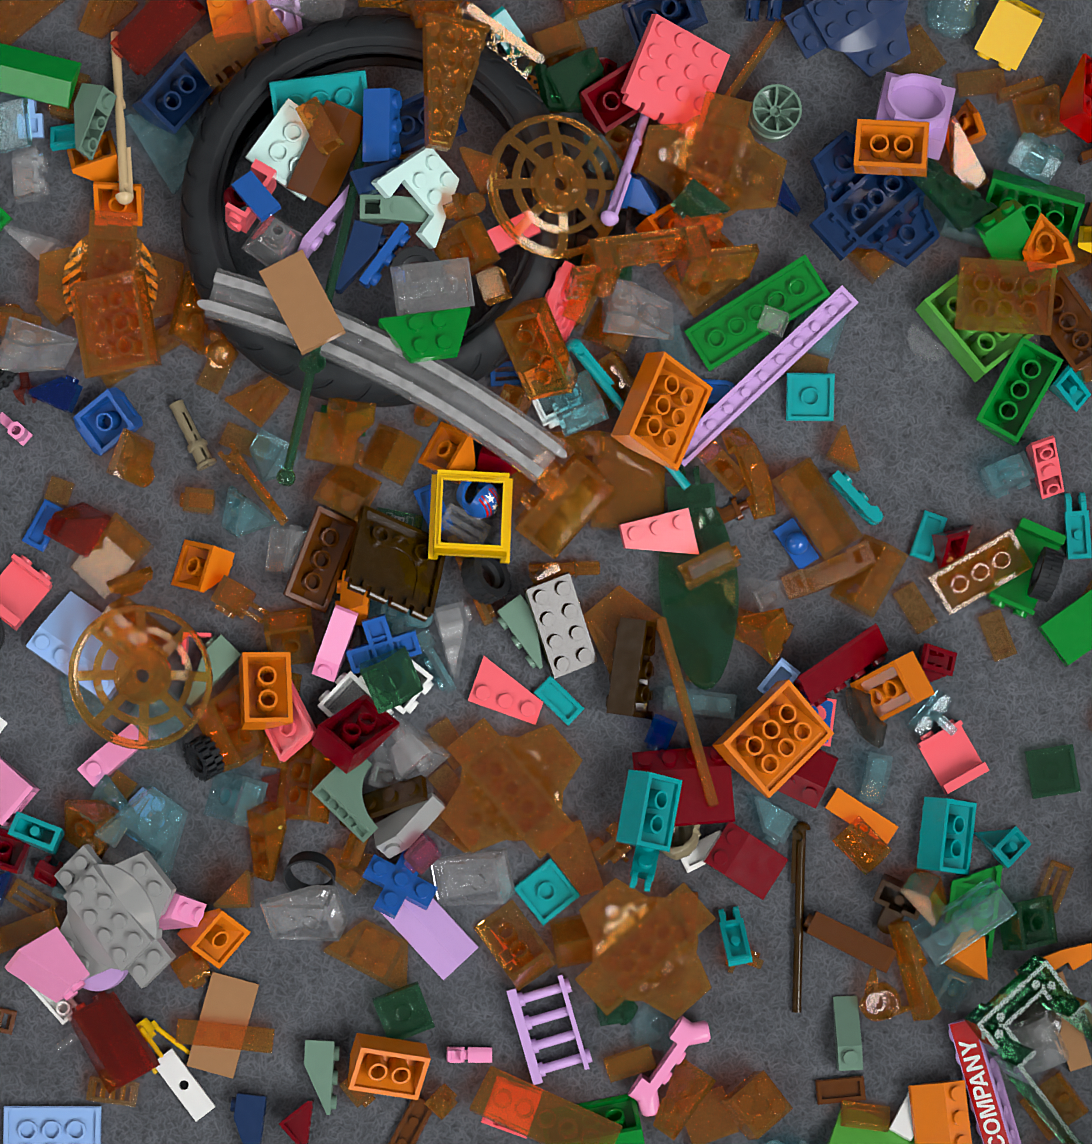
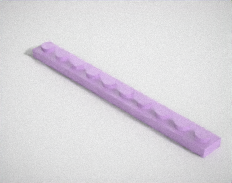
(769, 370)

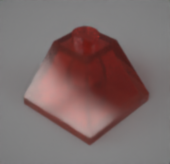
(77, 528)

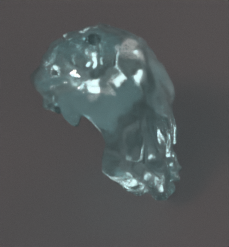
(952, 17)

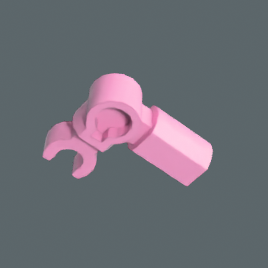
(15, 429)
(473, 1054)

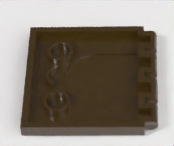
(393, 564)

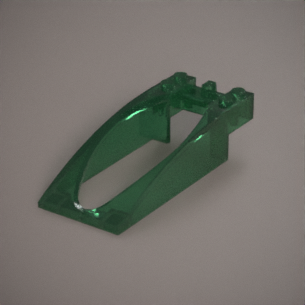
(990, 1023)

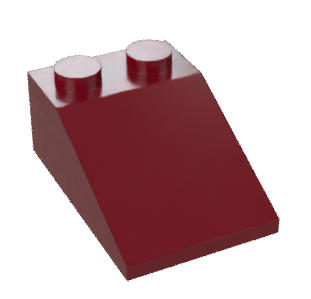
(354, 733)
(745, 860)

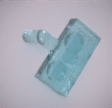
(931, 711)

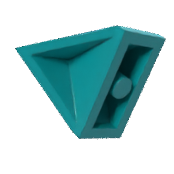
(1070, 388)
(1004, 844)

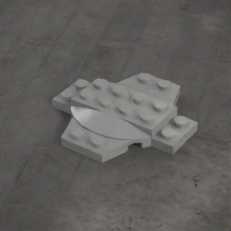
(117, 913)

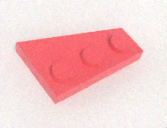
(661, 532)
(503, 694)

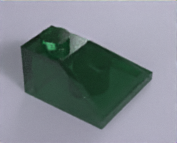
(574, 76)
(698, 202)
(1031, 925)

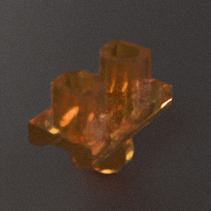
(464, 206)
(611, 850)

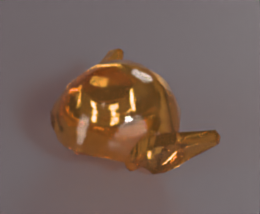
(880, 1000)

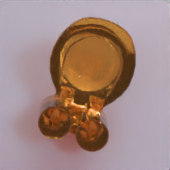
(220, 351)

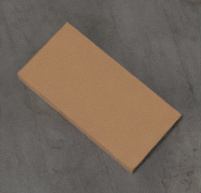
(302, 302)
(229, 1002)

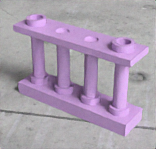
(532, 1046)

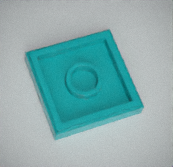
(810, 396)
(546, 891)

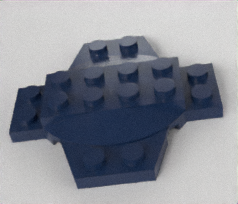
(864, 30)
(869, 208)

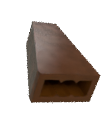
(849, 941)

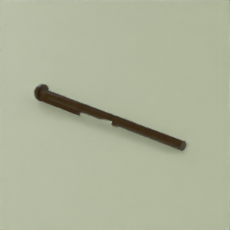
(798, 878)

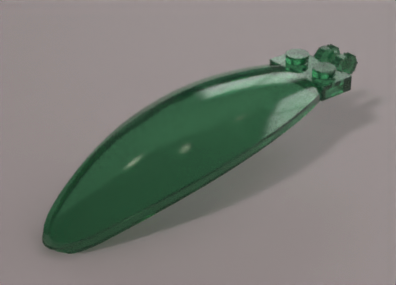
(705, 618)

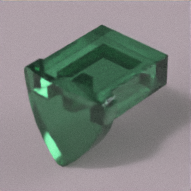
(622, 1014)

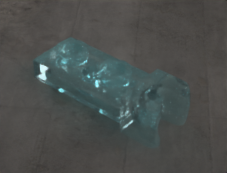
(433, 662)

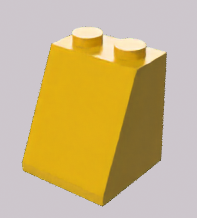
(1009, 33)

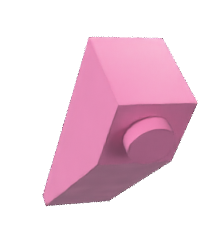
(334, 644)
(108, 758)

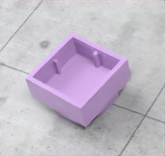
(918, 100)

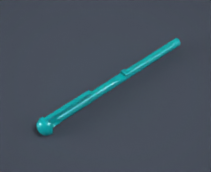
(605, 382)

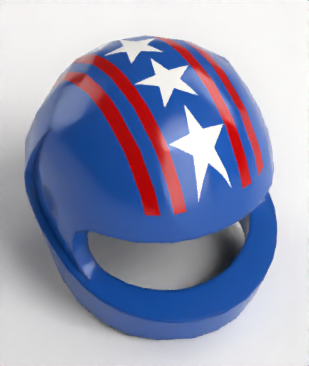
(484, 502)

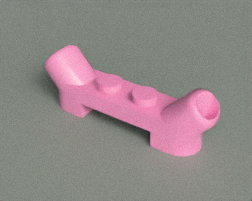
(646, 1089)

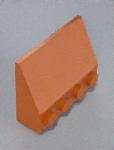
(662, 410)
(773, 738)

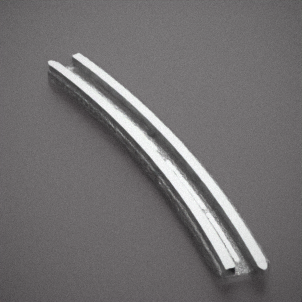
(428, 383)

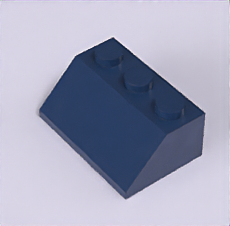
(173, 94)

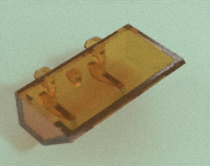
(563, 504)

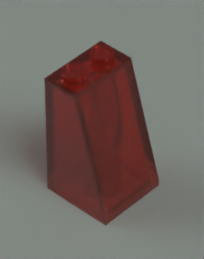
(155, 32)
(112, 1041)

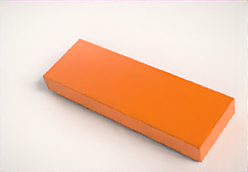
(849, 808)

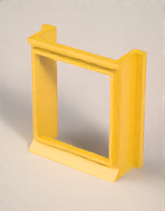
(437, 547)

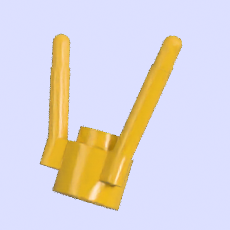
(148, 1029)

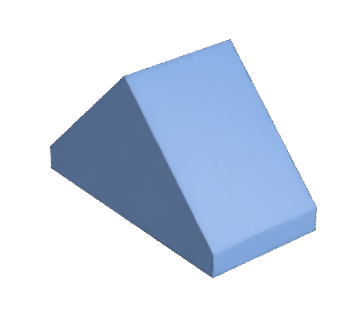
(780, 671)

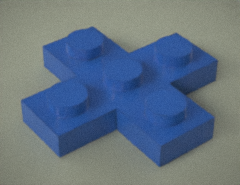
(380, 642)
(397, 885)

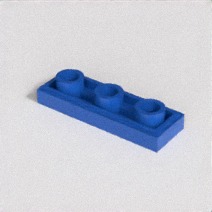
(385, 256)

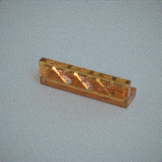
(506, 36)

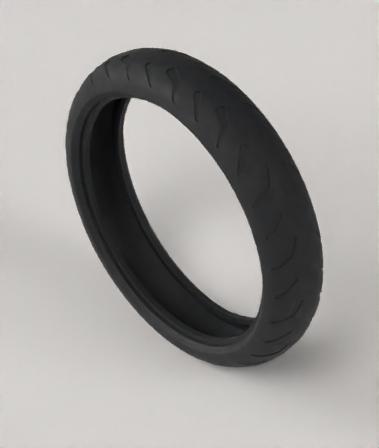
(246, 102)

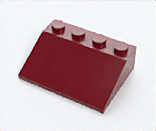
(692, 803)

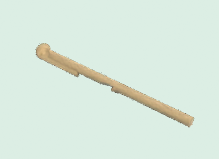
(126, 194)

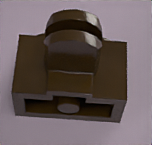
(894, 903)

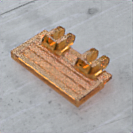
(235, 41)

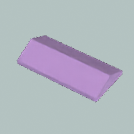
(434, 936)

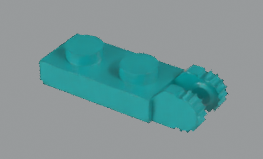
(855, 498)
(1077, 529)
(643, 866)
(735, 938)

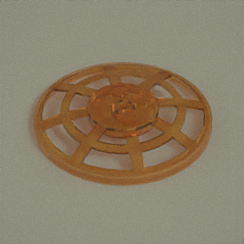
(543, 185)
(128, 684)

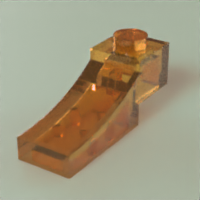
(27, 929)

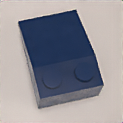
(683, 13)
(412, 119)

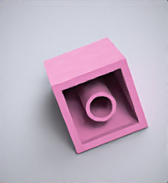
(15, 792)
(182, 912)
(50, 966)

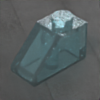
(875, 778)
(773, 821)

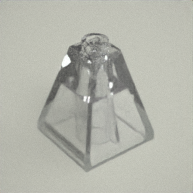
(273, 240)
(413, 752)

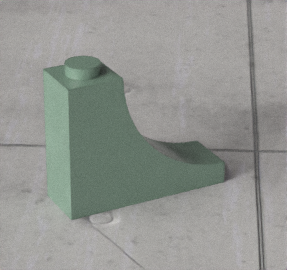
(344, 798)

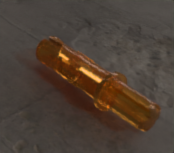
(573, 567)

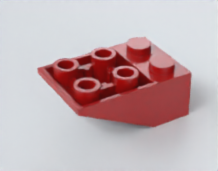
(1077, 101)

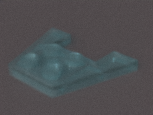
(153, 820)

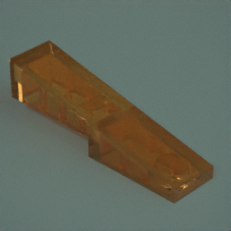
(911, 963)

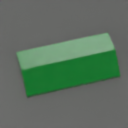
(37, 76)

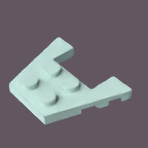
(429, 183)

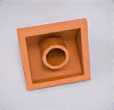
(106, 201)

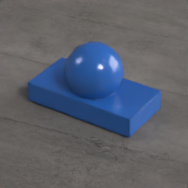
(796, 544)

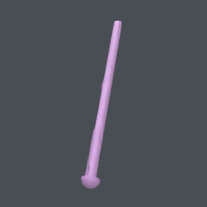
(611, 216)

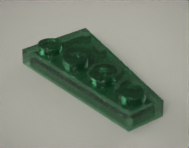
(952, 198)

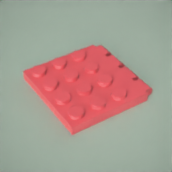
(672, 73)

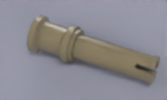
(197, 445)

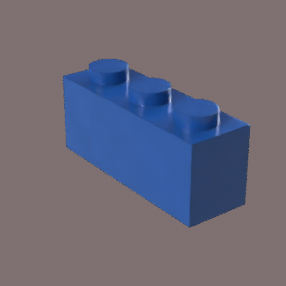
(381, 125)

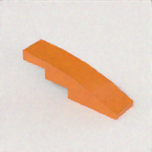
(1071, 956)

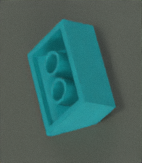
(649, 810)
(946, 835)

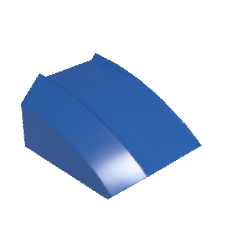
(104, 420)

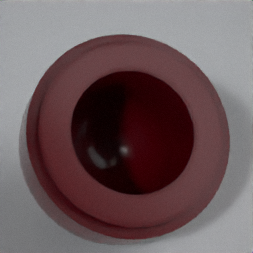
(233, 198)

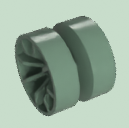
(774, 113)

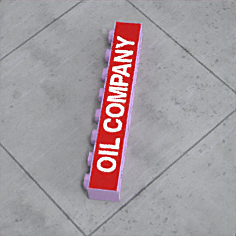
(984, 1087)

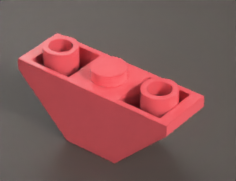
(1046, 466)

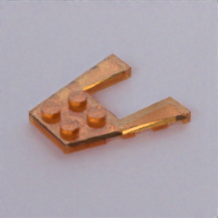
(605, 616)

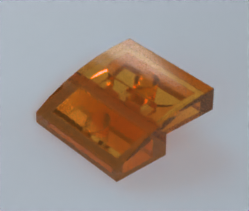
(1062, 1098)

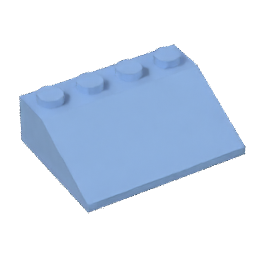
(59, 634)

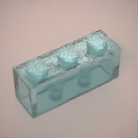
(702, 703)

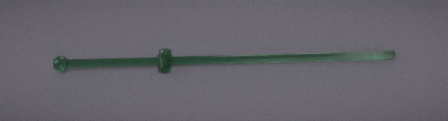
(314, 362)

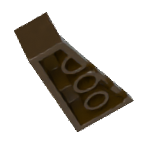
(632, 669)

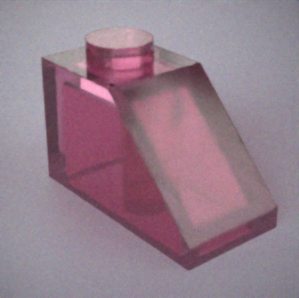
(421, 854)

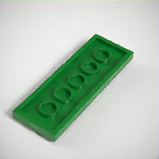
(735, 324)

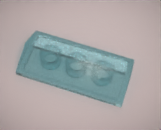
(964, 921)

